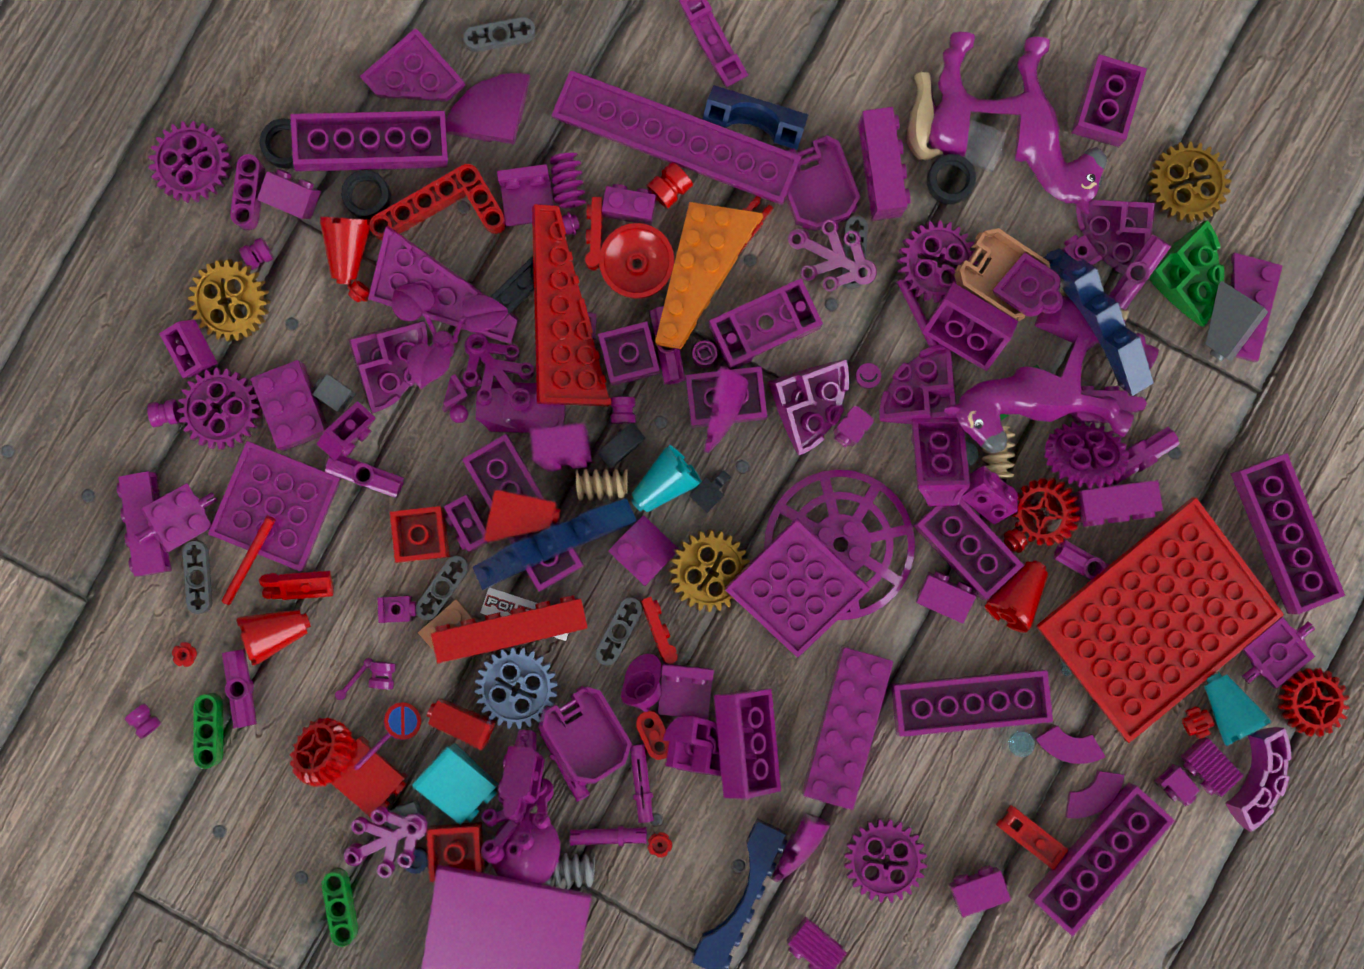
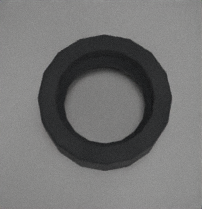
(265, 141)
(959, 161)
(360, 176)
(621, 445)

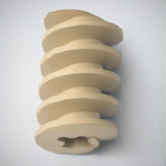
(998, 461)
(601, 485)

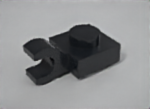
(709, 493)

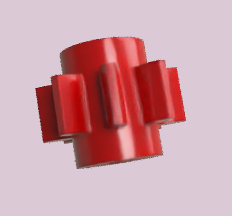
(1197, 722)

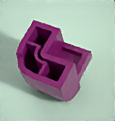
(693, 746)

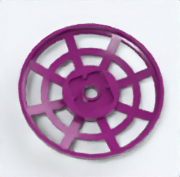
(852, 530)

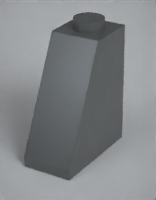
(1232, 322)

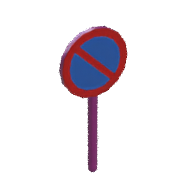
(401, 722)

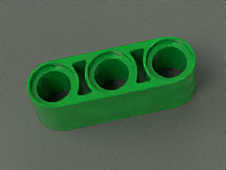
(200, 740)
(336, 919)

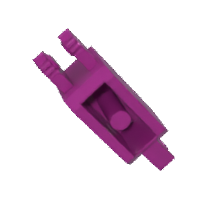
(1125, 402)
(521, 775)

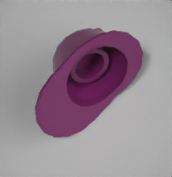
(642, 682)

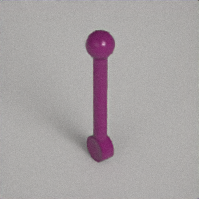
(341, 694)

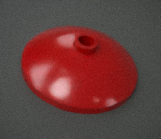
(635, 243)

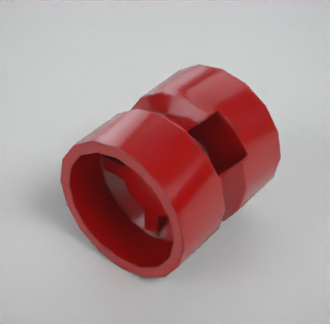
(669, 185)

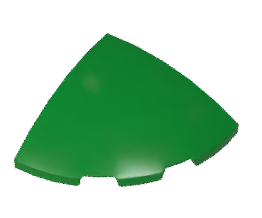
(1191, 273)

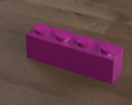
(137, 492)

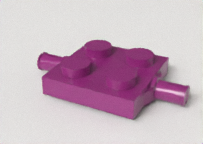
(176, 517)
(1278, 653)

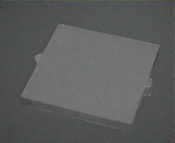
(984, 145)

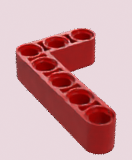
(440, 202)

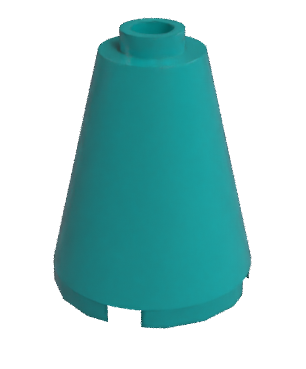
(665, 480)
(1233, 709)

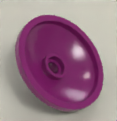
(530, 864)

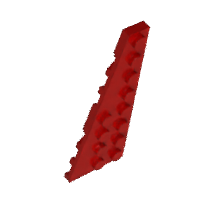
(565, 350)

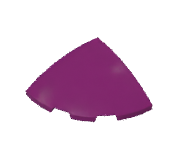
(490, 109)
(1118, 231)
(383, 362)
(920, 388)
(811, 402)
(727, 403)
(801, 845)

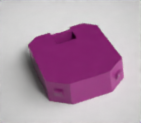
(822, 190)
(591, 743)

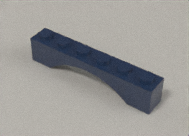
(716, 944)

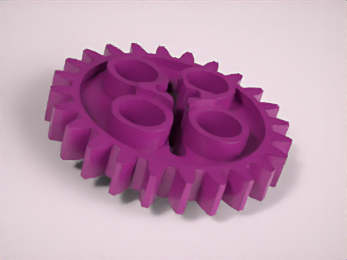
(177, 145)
(943, 240)
(203, 393)
(1086, 454)
(881, 882)

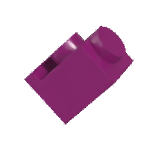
(1074, 243)
(386, 613)
(1178, 785)

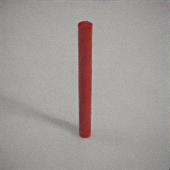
(248, 560)

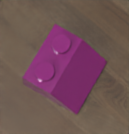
(643, 550)

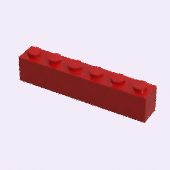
(509, 630)

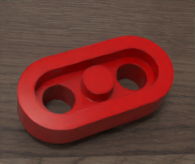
(652, 734)

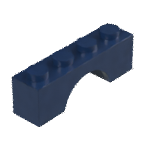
(730, 108)

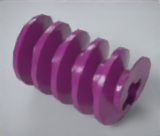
(565, 179)

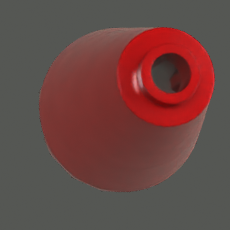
(344, 246)
(1019, 597)
(271, 632)

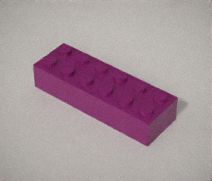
(369, 140)
(502, 468)
(1287, 534)
(971, 702)
(847, 728)
(1101, 858)

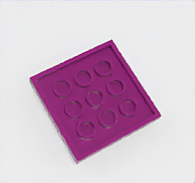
(278, 488)
(797, 587)

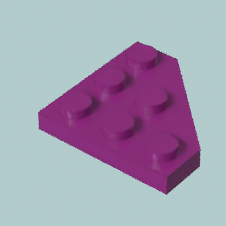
(413, 72)

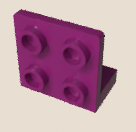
(523, 189)
(685, 691)

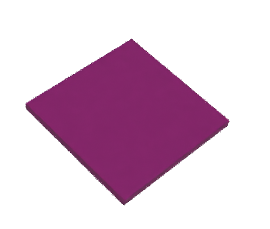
(503, 923)

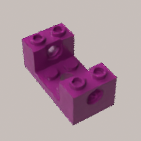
(742, 338)

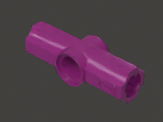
(1149, 258)
(669, 360)
(1147, 451)
(379, 479)
(1078, 559)
(241, 705)

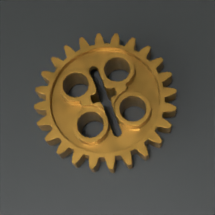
(1183, 162)
(208, 305)
(690, 559)

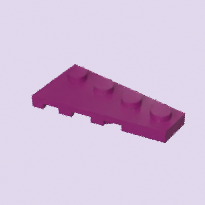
(1258, 282)

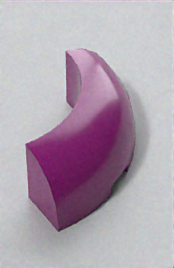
(1265, 779)

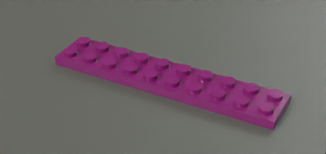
(676, 137)

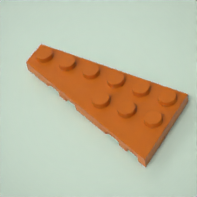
(704, 257)

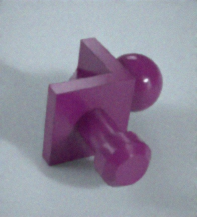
(455, 396)

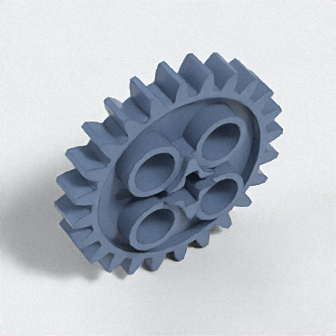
(526, 666)

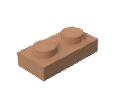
(450, 615)

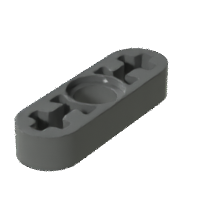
(491, 27)
(863, 233)
(205, 569)
(425, 599)
(604, 645)

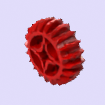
(1040, 530)
(1319, 721)
(322, 752)

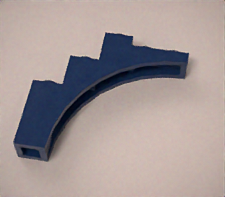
(1103, 314)
(553, 542)

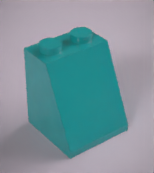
(456, 784)

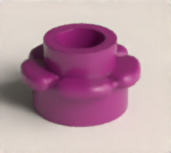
(570, 223)

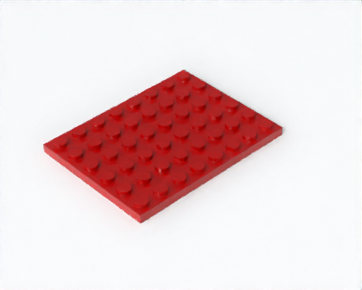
(1160, 619)

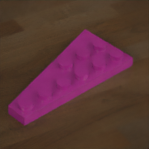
(405, 263)

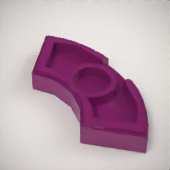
(1070, 749)
(1095, 796)

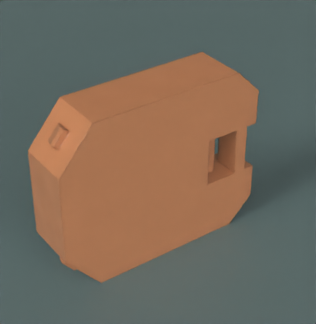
(1003, 254)

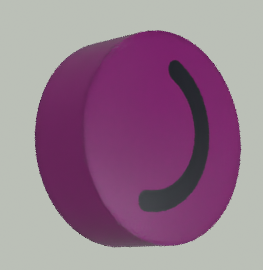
(868, 375)

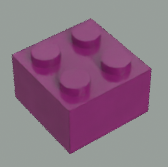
(629, 353)

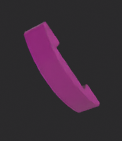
(713, 41)

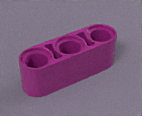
(243, 181)

